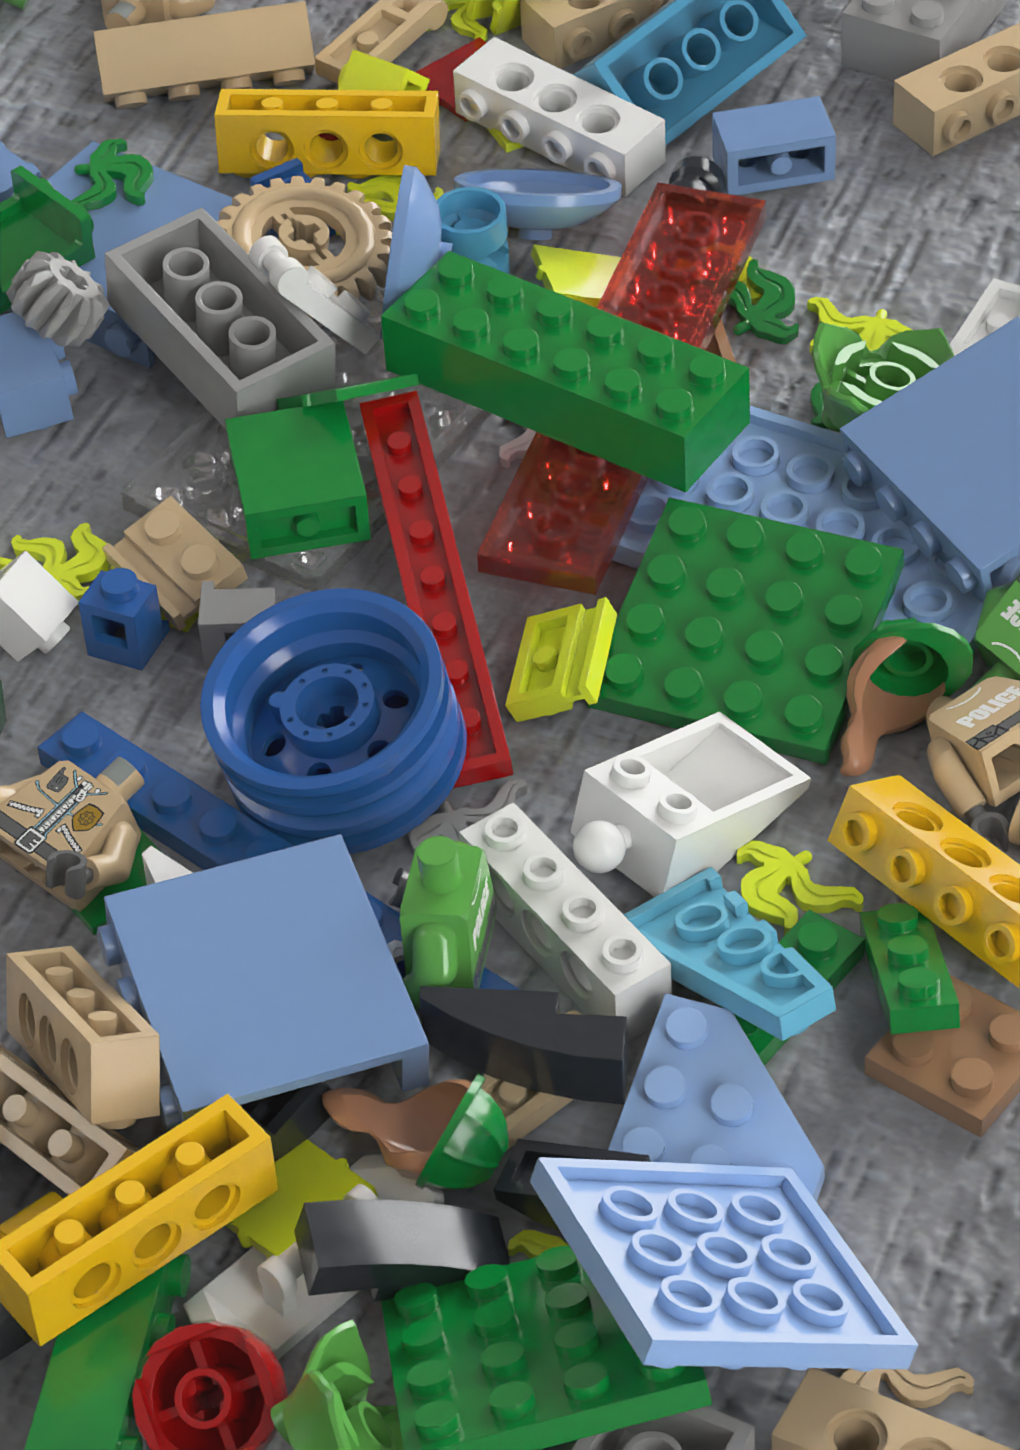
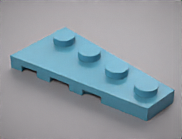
(732, 956)

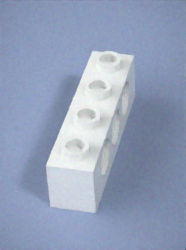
(559, 115)
(569, 923)

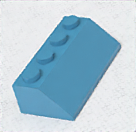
(693, 56)

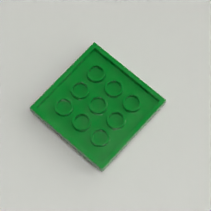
(747, 626)
(522, 1361)

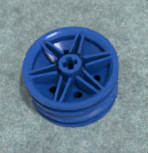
(327, 745)

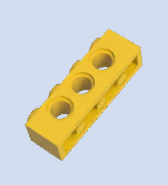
(350, 115)
(935, 867)
(135, 1219)

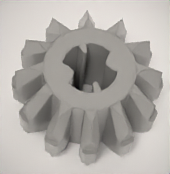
(57, 299)

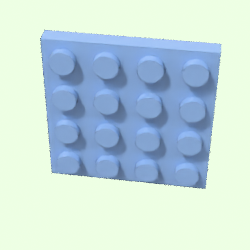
(721, 1266)

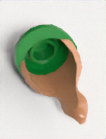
(895, 680)
(439, 1136)

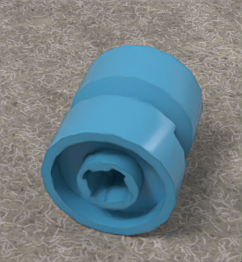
(476, 225)

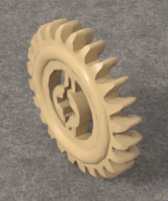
(300, 217)

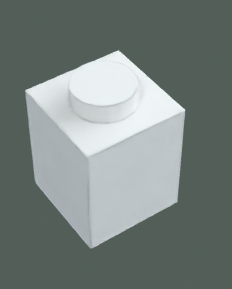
(31, 607)

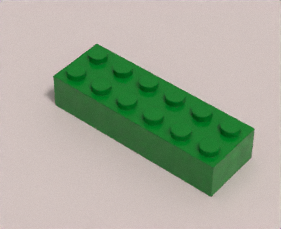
(567, 370)

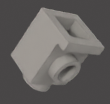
(225, 612)

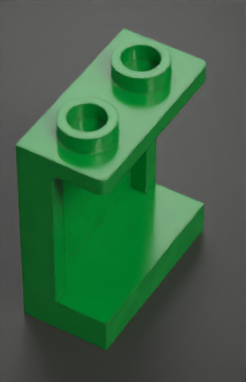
(40, 221)
(298, 479)

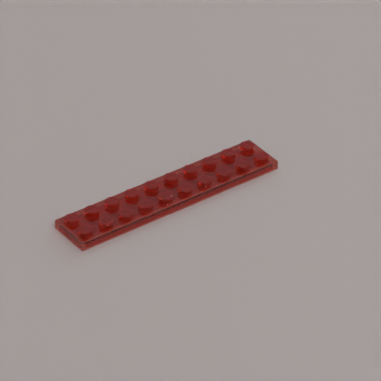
(676, 279)

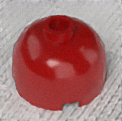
(208, 1390)

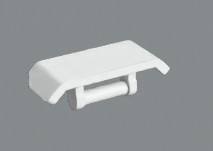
(272, 1293)

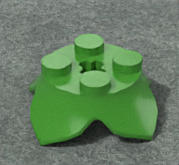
(859, 378)
(330, 1400)

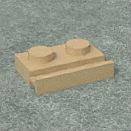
(176, 556)

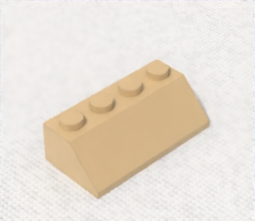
(204, 53)

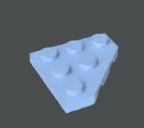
(710, 1099)

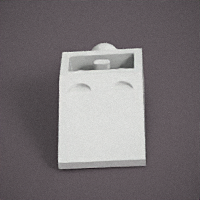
(681, 803)

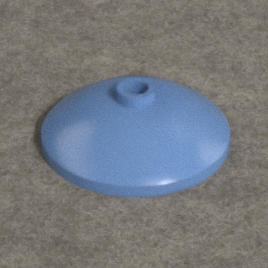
(545, 198)
(415, 236)

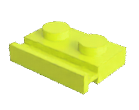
(561, 660)

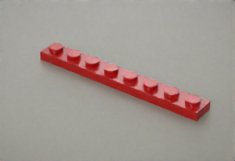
(434, 573)

